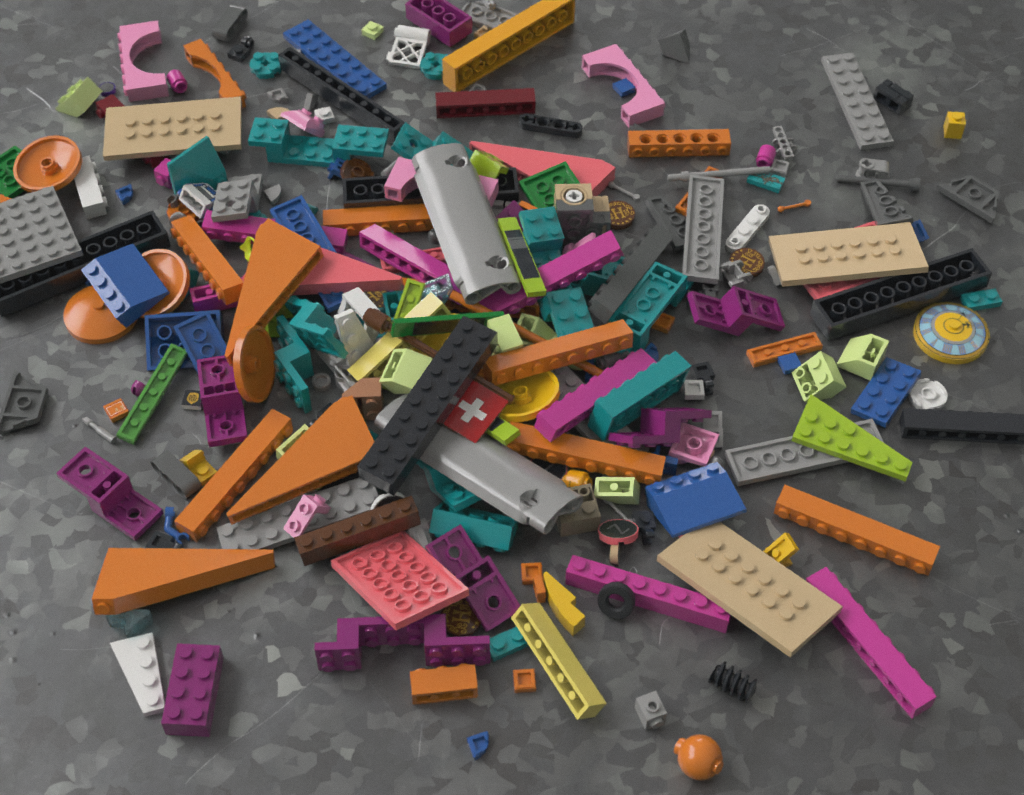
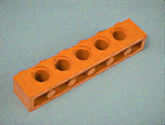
(679, 143)

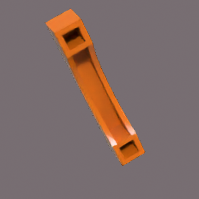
(201, 57)

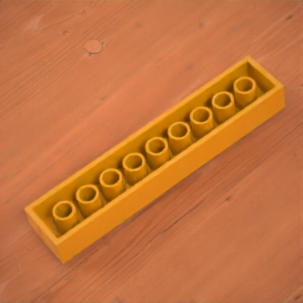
(506, 42)

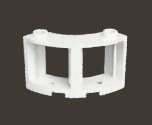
(359, 303)

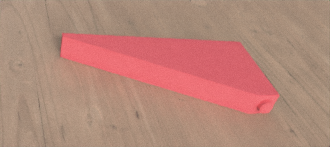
(534, 161)
(343, 274)

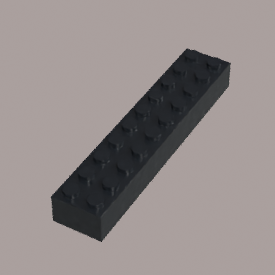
(370, 191)
(143, 231)
(899, 294)
(427, 406)

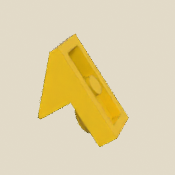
(198, 465)
(782, 549)

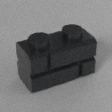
(893, 96)

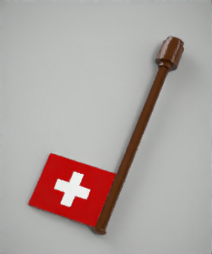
(478, 405)

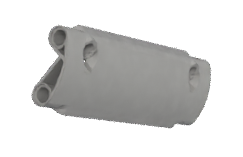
(464, 222)
(496, 475)

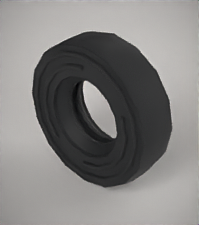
(613, 611)

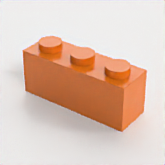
(443, 684)

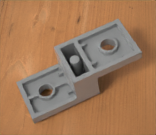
(237, 198)

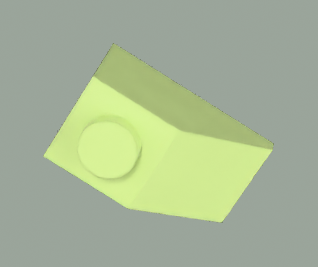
(617, 489)

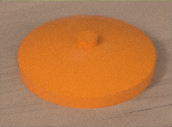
(47, 163)
(173, 274)
(91, 320)
(254, 364)

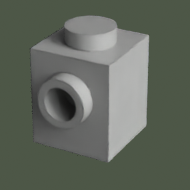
(650, 710)

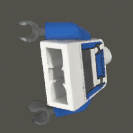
(196, 197)

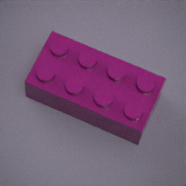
(441, 17)
(192, 690)

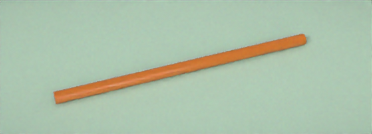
(523, 332)

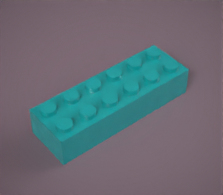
(643, 391)

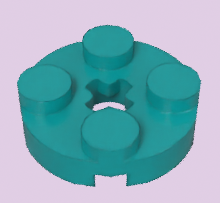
(260, 59)
(427, 65)

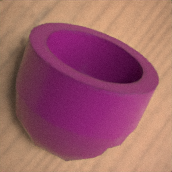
(137, 387)

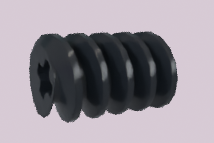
(734, 682)

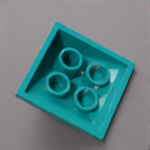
(197, 165)

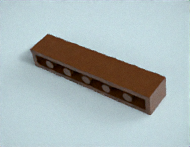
(357, 530)

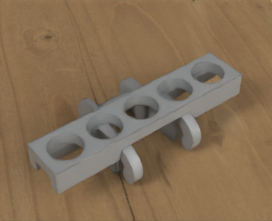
(786, 144)

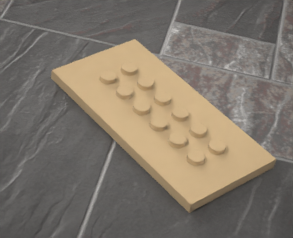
(171, 127)
(847, 254)
(750, 586)

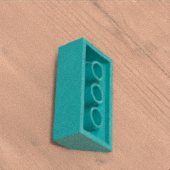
(481, 526)

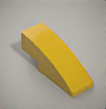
(563, 605)

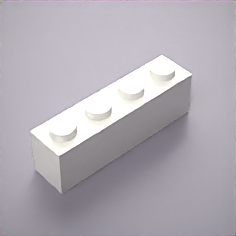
(89, 190)

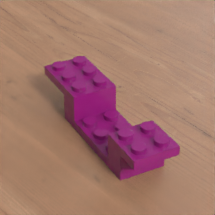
(375, 631)

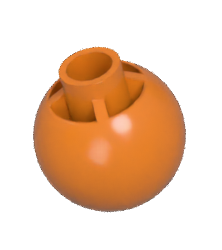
(699, 756)

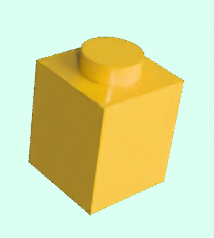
(954, 125)

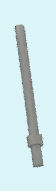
(684, 176)

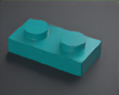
(981, 299)
(506, 643)

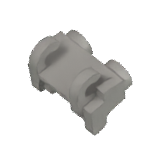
(733, 275)

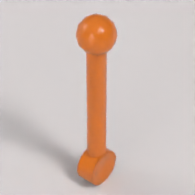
(807, 203)

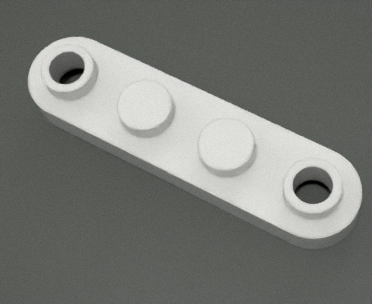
(747, 228)

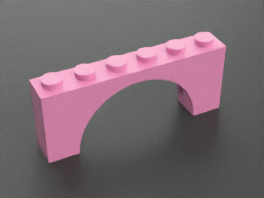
(132, 41)
(613, 62)
(402, 182)

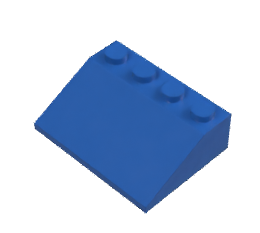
(125, 283)
(161, 334)
(694, 499)

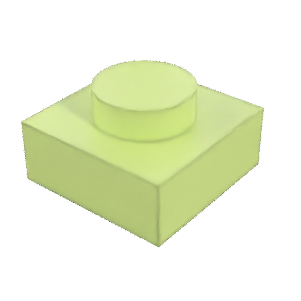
(372, 30)

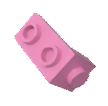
(304, 513)

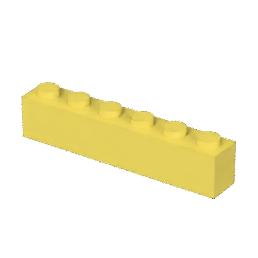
(376, 358)
(558, 661)

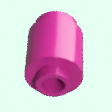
(177, 81)
(765, 156)

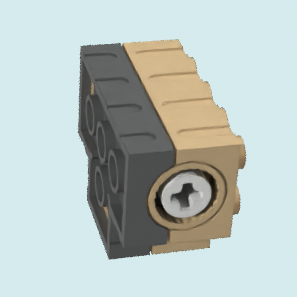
(580, 212)

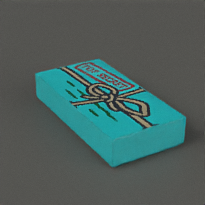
(767, 181)

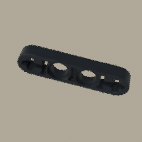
(574, 128)

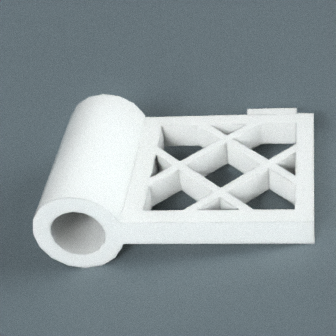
(411, 37)

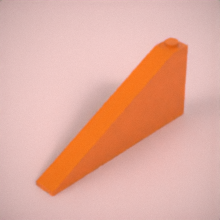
(274, 272)
(319, 457)
(152, 575)

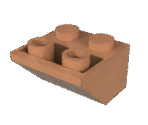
(368, 397)

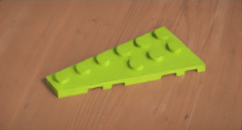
(838, 436)

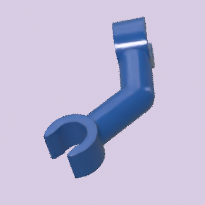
(168, 526)

